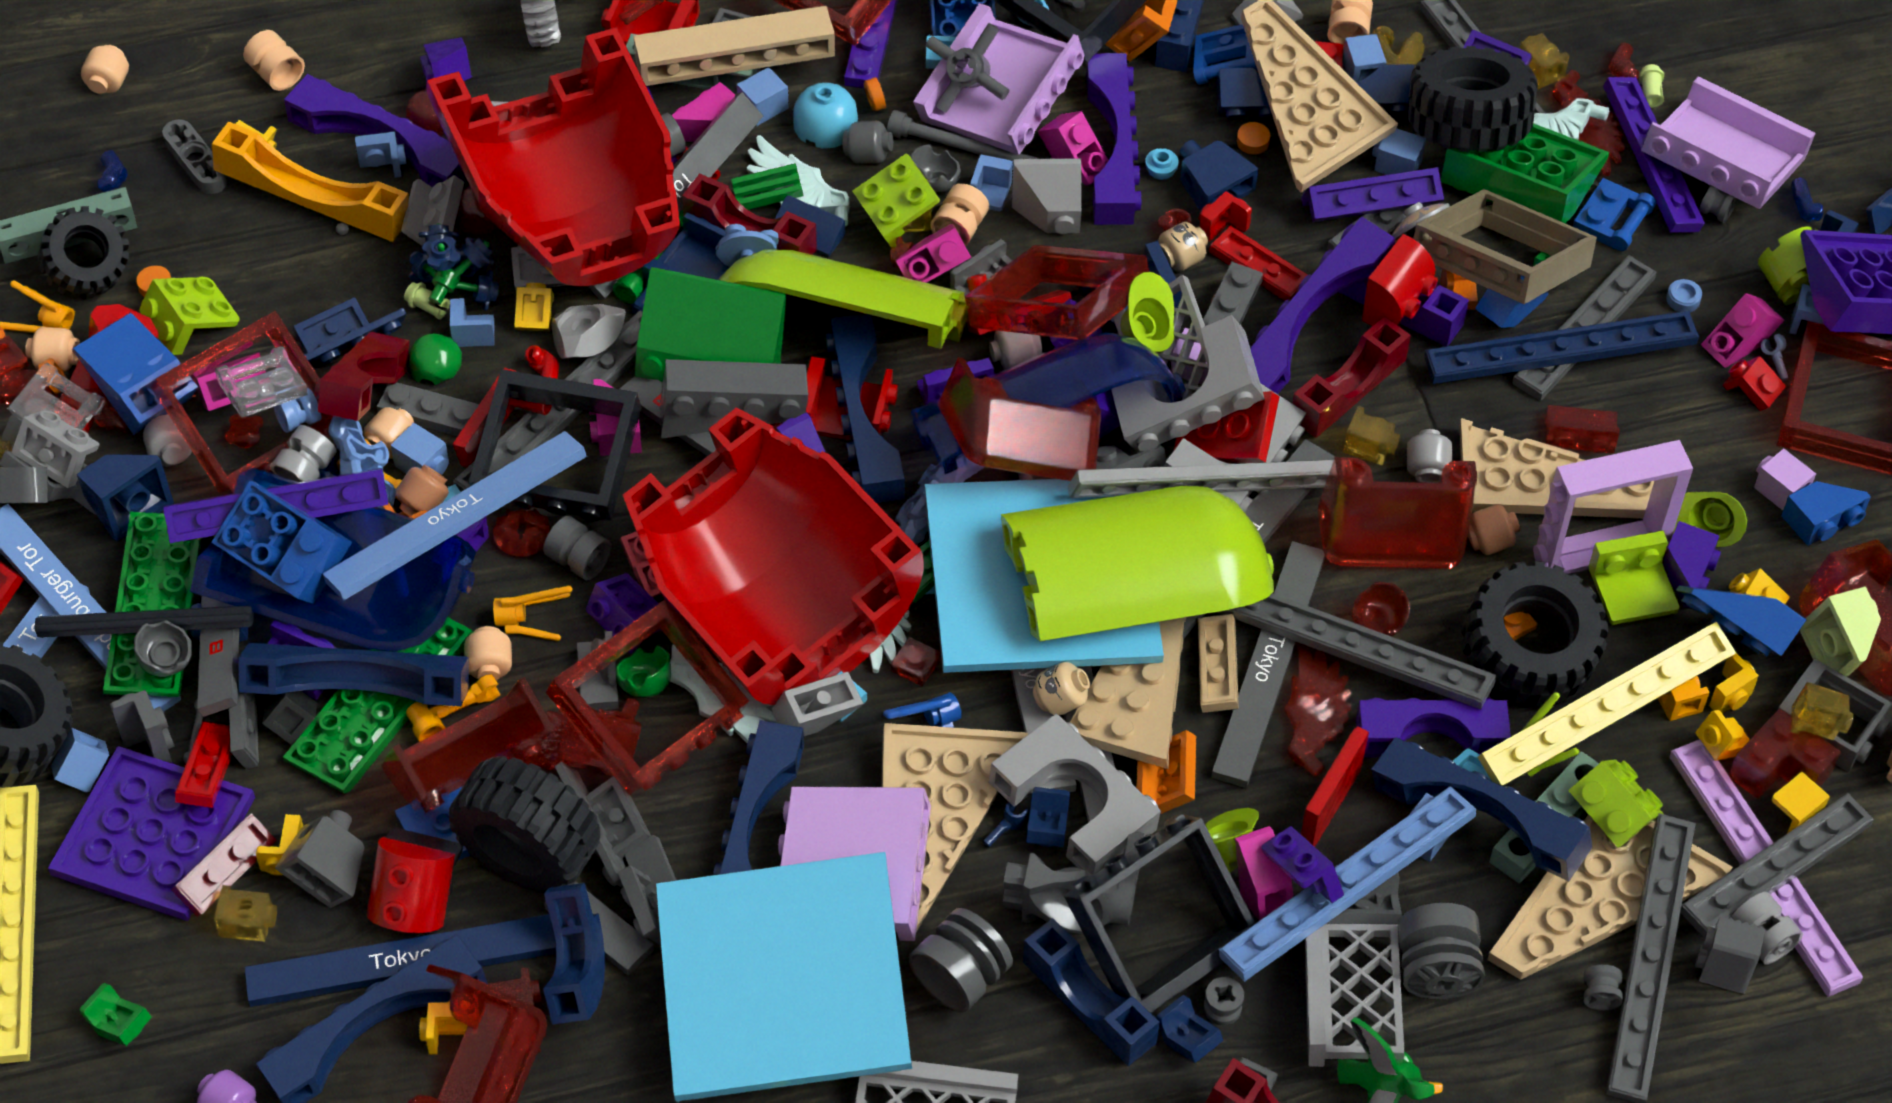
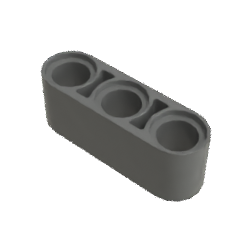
(23, 485)

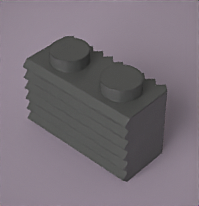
(1730, 954)

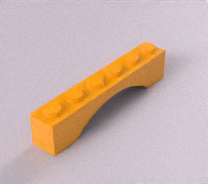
(254, 161)

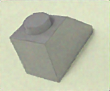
(818, 703)

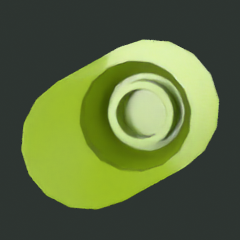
(1150, 312)
(1716, 514)
(1229, 826)

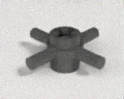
(959, 59)

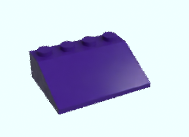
(1850, 279)

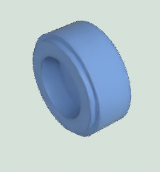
(1684, 295)

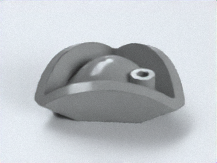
(586, 329)

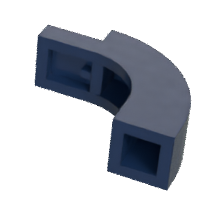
(580, 955)

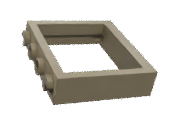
(1442, 238)

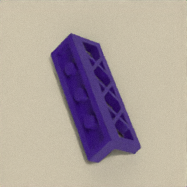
(1373, 194)

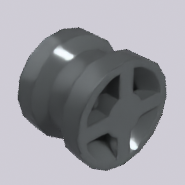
(1718, 204)
(1602, 987)
(1224, 1010)

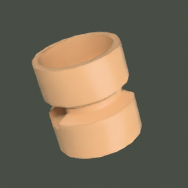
(1349, 19)
(274, 60)
(964, 208)

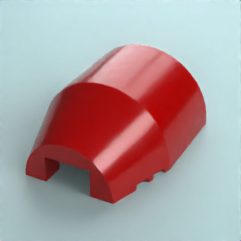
(573, 169)
(775, 558)

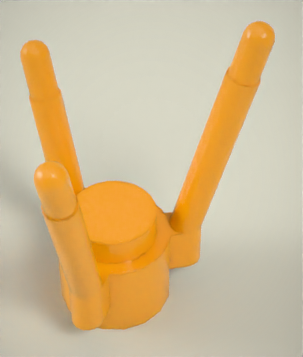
(50, 314)
(512, 610)

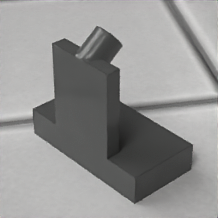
(601, 689)

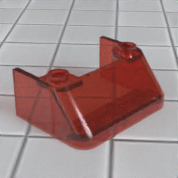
(1016, 432)
(447, 759)
(496, 1045)

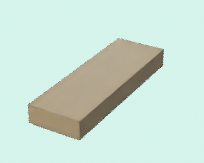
(1218, 663)

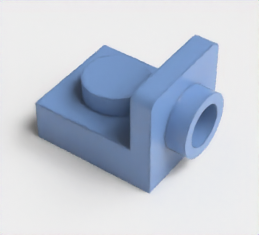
(380, 150)

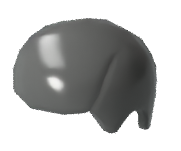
(940, 169)
(162, 648)

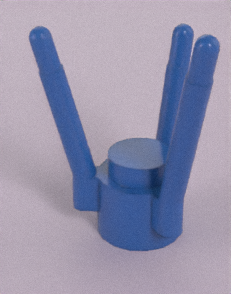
(937, 711)

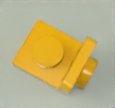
(533, 307)
(1721, 736)

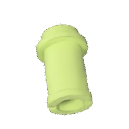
(1651, 80)
(418, 296)

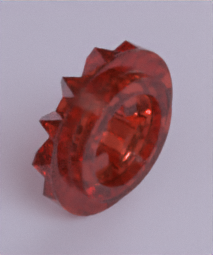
(533, 540)

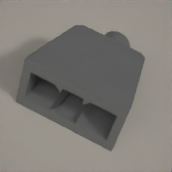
(324, 859)

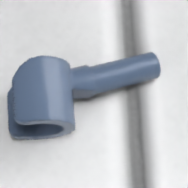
(1776, 354)

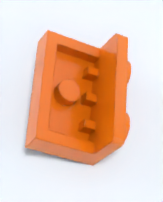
(1177, 783)

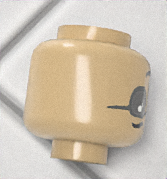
(1183, 245)
(1061, 688)

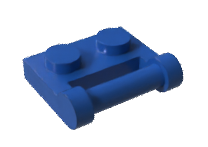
(1221, 46)
(1606, 207)

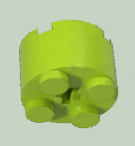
(1786, 266)

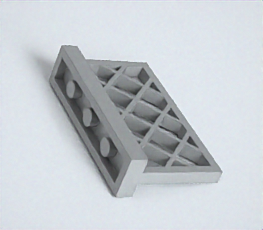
(1194, 335)
(1320, 982)
(943, 1081)

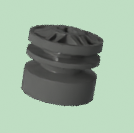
(1441, 951)
(960, 960)

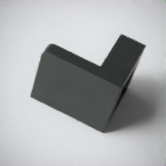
(290, 714)

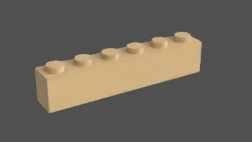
(734, 45)

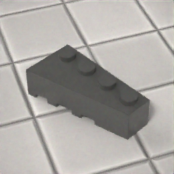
(705, 391)

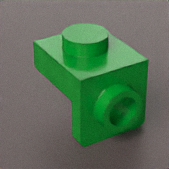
(114, 1016)

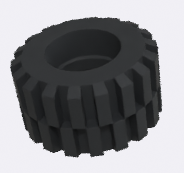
(88, 226)

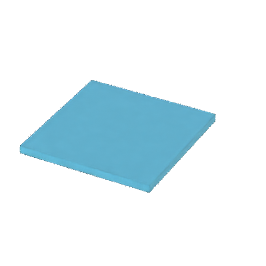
(981, 594)
(782, 977)

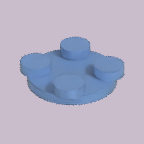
(741, 243)

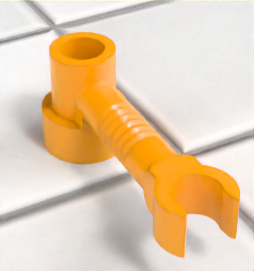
(427, 720)

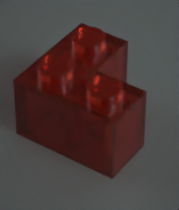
(1781, 753)

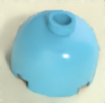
(824, 114)

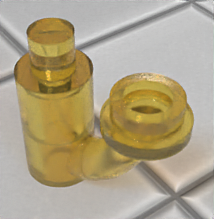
(1411, 49)

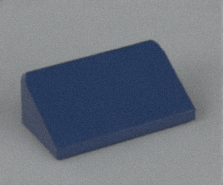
(829, 227)

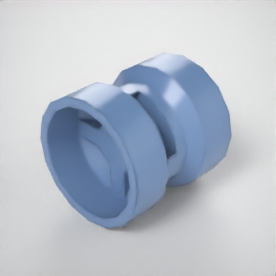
(298, 411)

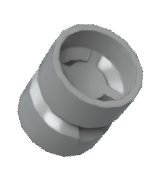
(305, 455)
(1780, 931)

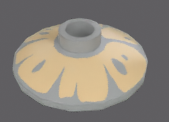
(1416, 214)

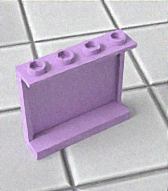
(1021, 60)
(1729, 143)
(863, 821)

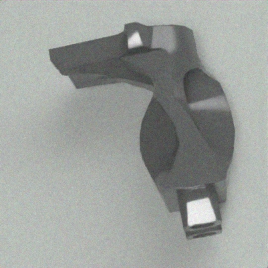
(1041, 893)

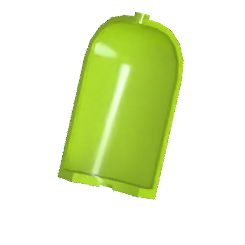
(857, 289)
(1135, 560)

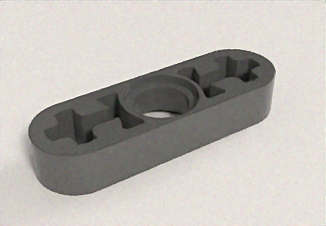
(193, 144)

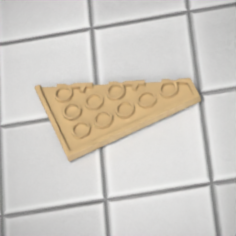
(1314, 102)
(955, 774)
(1591, 906)

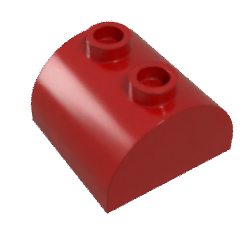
(1399, 282)
(409, 887)

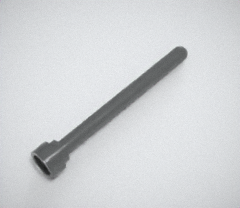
(902, 125)

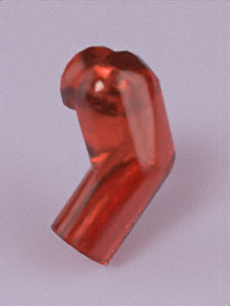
(1620, 63)

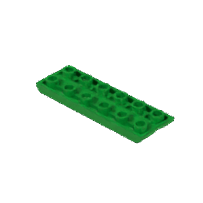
(152, 578)
(361, 723)

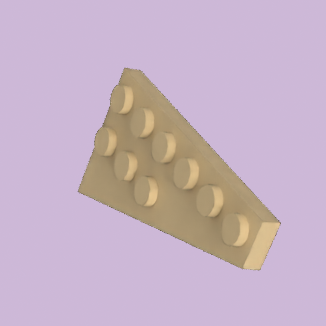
(1521, 474)
(1134, 704)

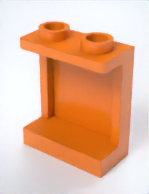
(1143, 28)

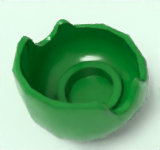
(434, 358)
(644, 673)

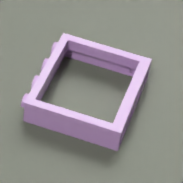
(1662, 463)

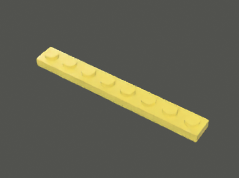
(1606, 705)
(17, 918)

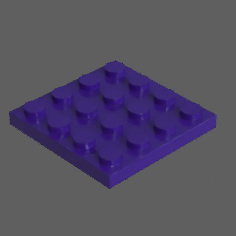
(138, 839)

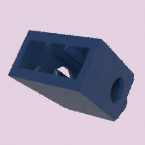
(1213, 170)

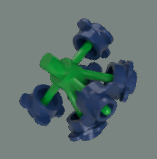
(441, 256)

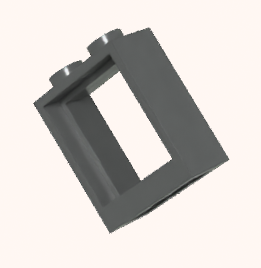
(1861, 703)

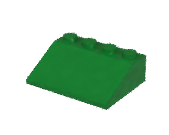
(1538, 172)
(706, 322)

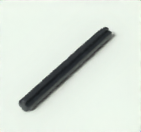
(133, 620)

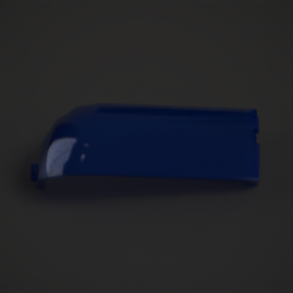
(1058, 379)
(385, 616)

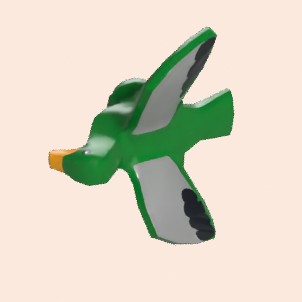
(1383, 1075)

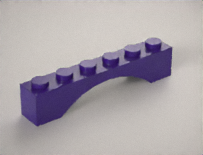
(326, 109)
(1115, 184)
(1350, 262)

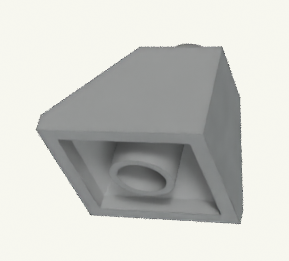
(1048, 193)

